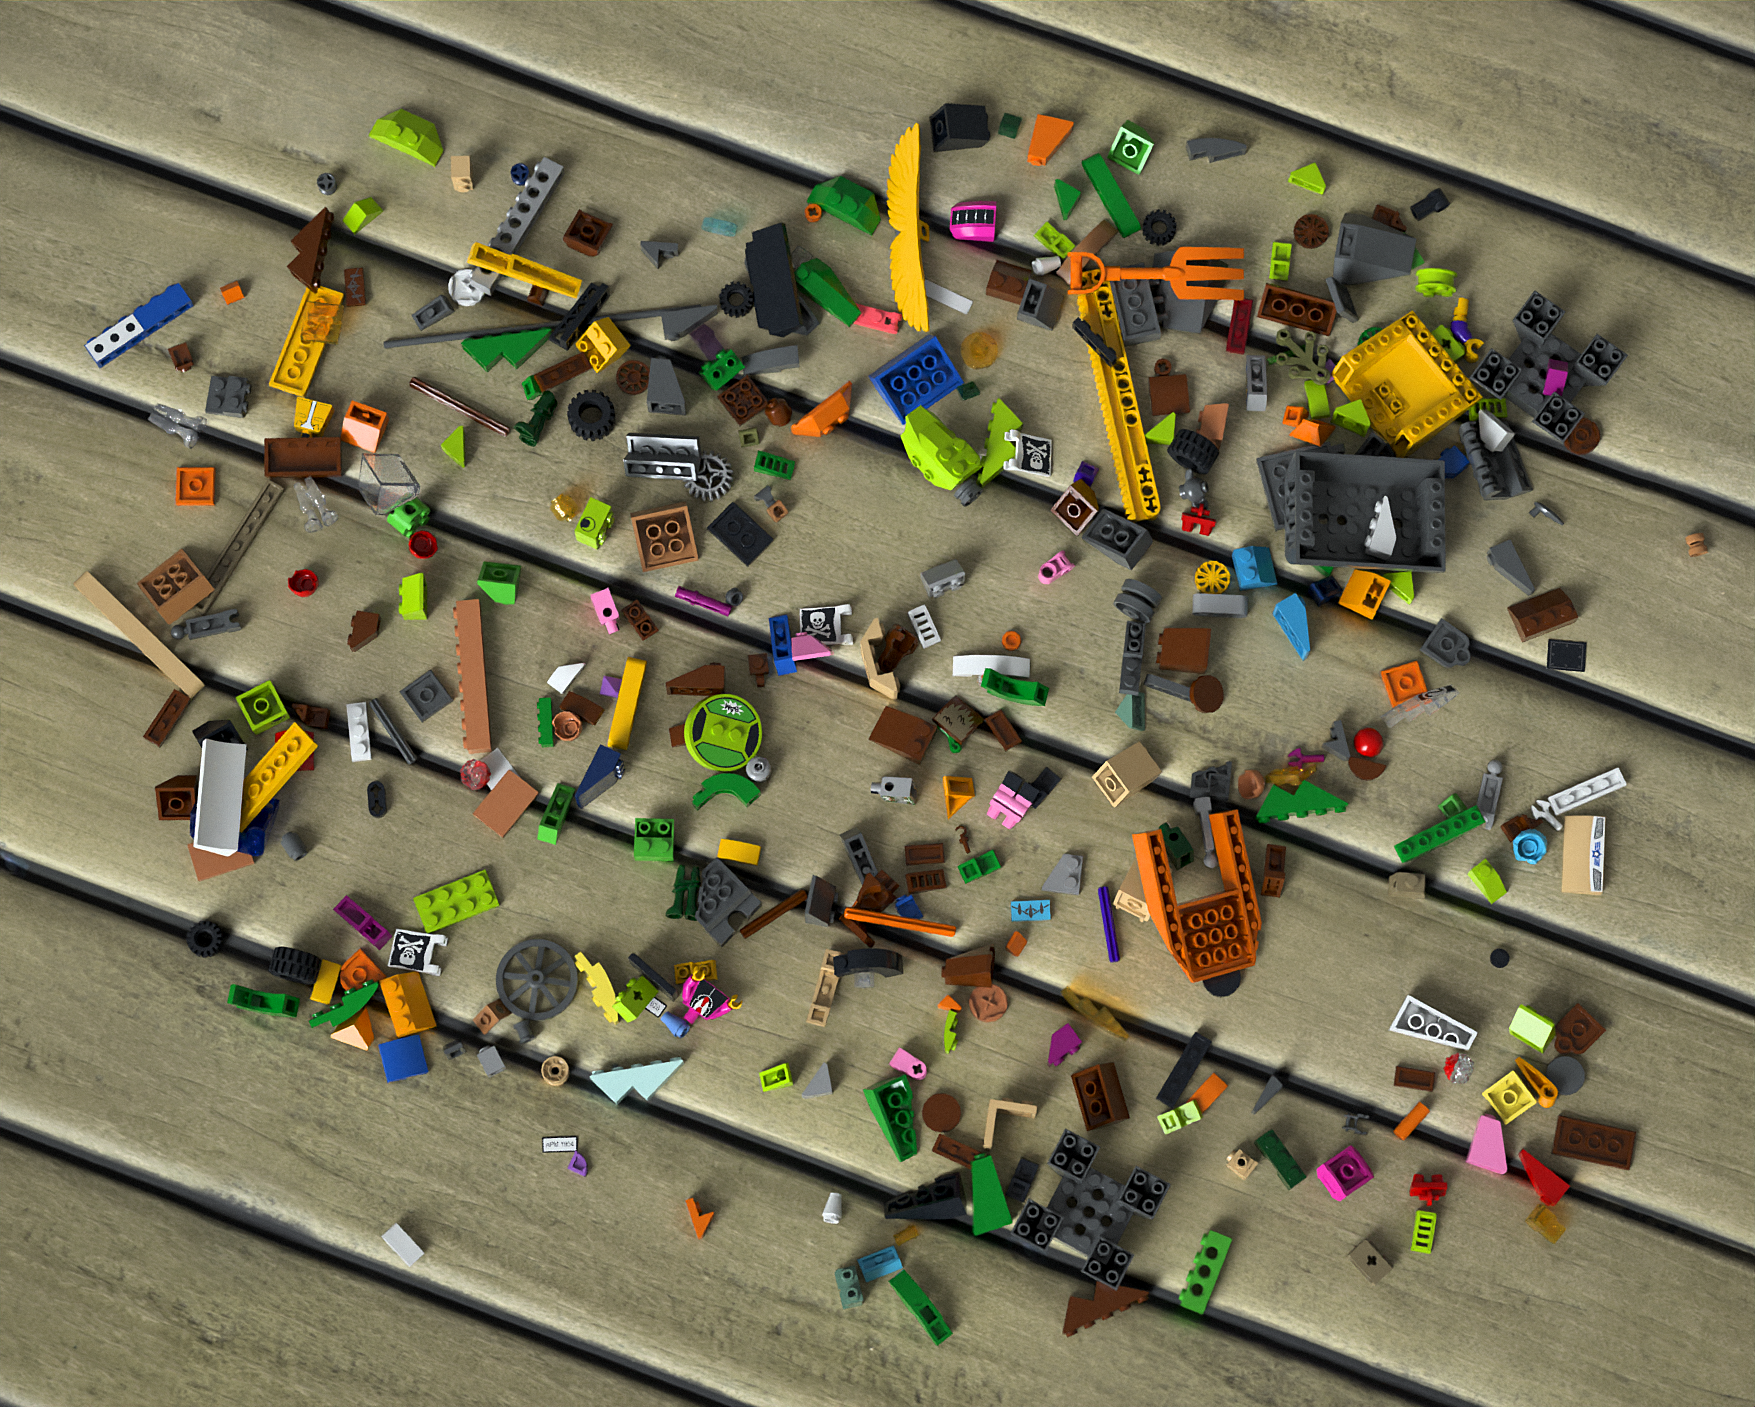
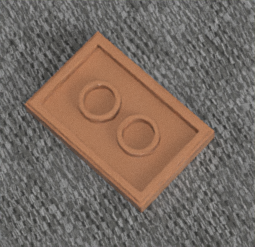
(505, 803)
(211, 864)

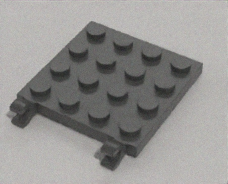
(1273, 475)

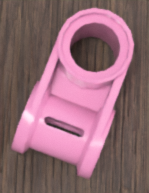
(1058, 566)
(905, 1063)

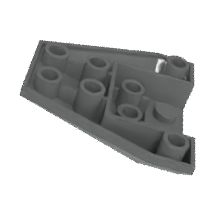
(1371, 251)
(1185, 314)

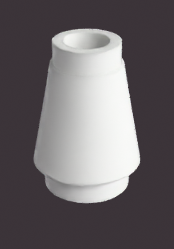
(1045, 265)
(833, 1208)

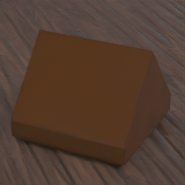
(537, 295)

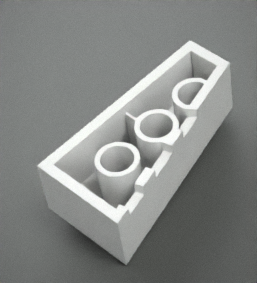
(1429, 1024)

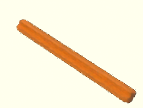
(899, 921)

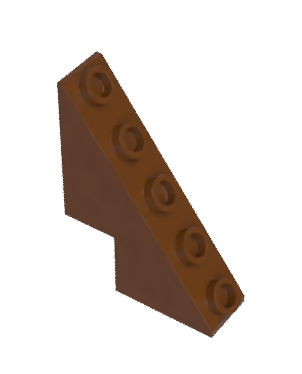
(312, 246)
(1105, 1301)

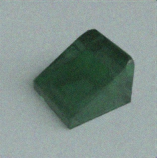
(1009, 125)
(968, 391)

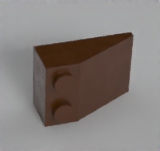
(700, 682)
(903, 734)

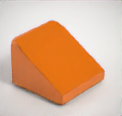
(1294, 415)
(1016, 944)
(949, 1003)

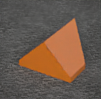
(1313, 431)

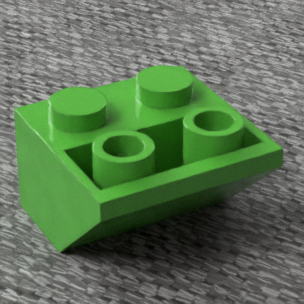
(654, 839)

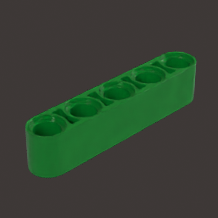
(1111, 195)

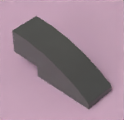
(1214, 148)
(771, 360)

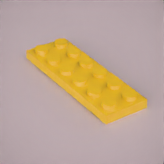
(301, 357)
(274, 771)

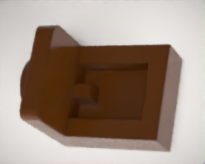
(181, 357)

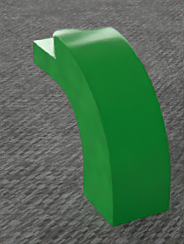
(1014, 690)
(726, 783)
(263, 1002)

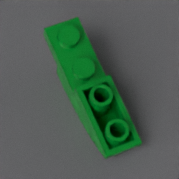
(353, 1002)
(920, 1307)

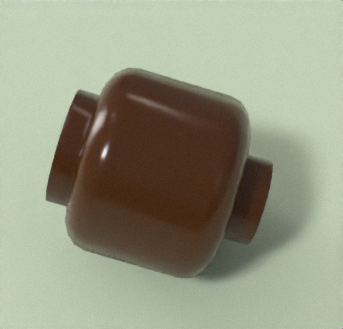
(778, 412)

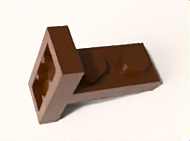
(1274, 871)

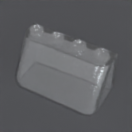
(386, 482)

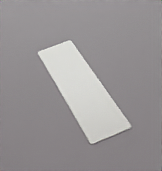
(947, 297)

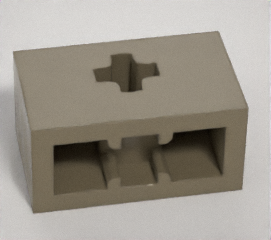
(1359, 1259)

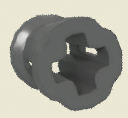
(524, 1031)

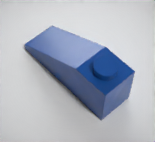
(782, 645)

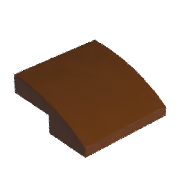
(1169, 394)

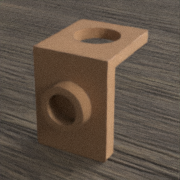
(490, 1016)

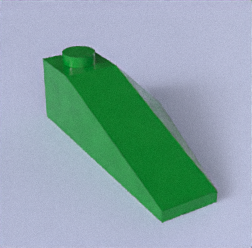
(824, 288)

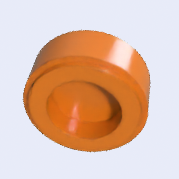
(1011, 640)

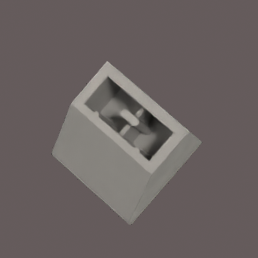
(943, 578)

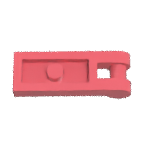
(876, 319)

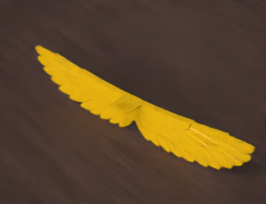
(906, 256)

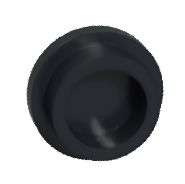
(1499, 958)

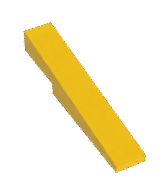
(523, 270)

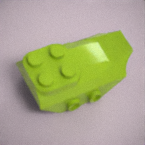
(937, 450)

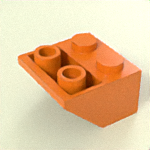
(364, 426)

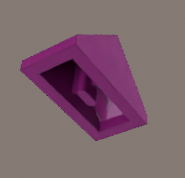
(1555, 377)

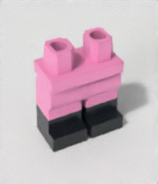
(1013, 806)

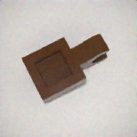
(758, 666)

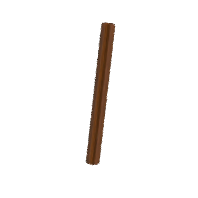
(459, 406)

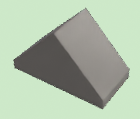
(819, 1085)

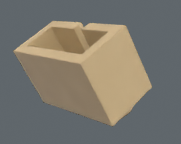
(462, 173)

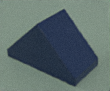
(1324, 590)

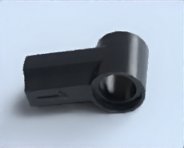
(1434, 202)

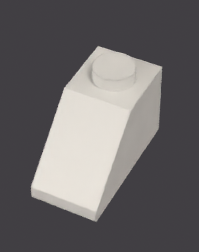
(1493, 431)

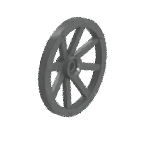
(540, 984)

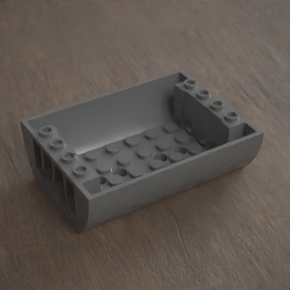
(1350, 489)

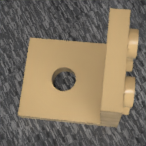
(1007, 1107)

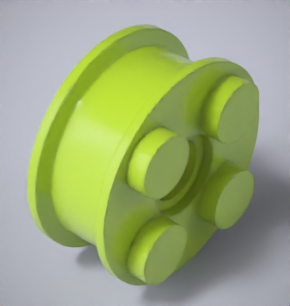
(1436, 282)

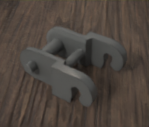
(1347, 1126)

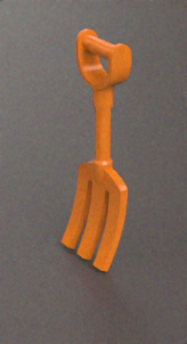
(1176, 273)

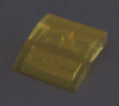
(322, 322)

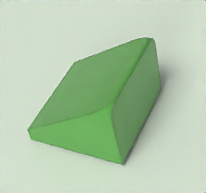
(1452, 806)

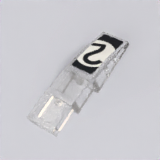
(1426, 702)

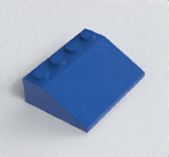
(916, 377)

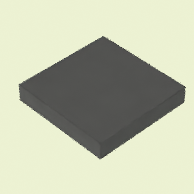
(426, 696)

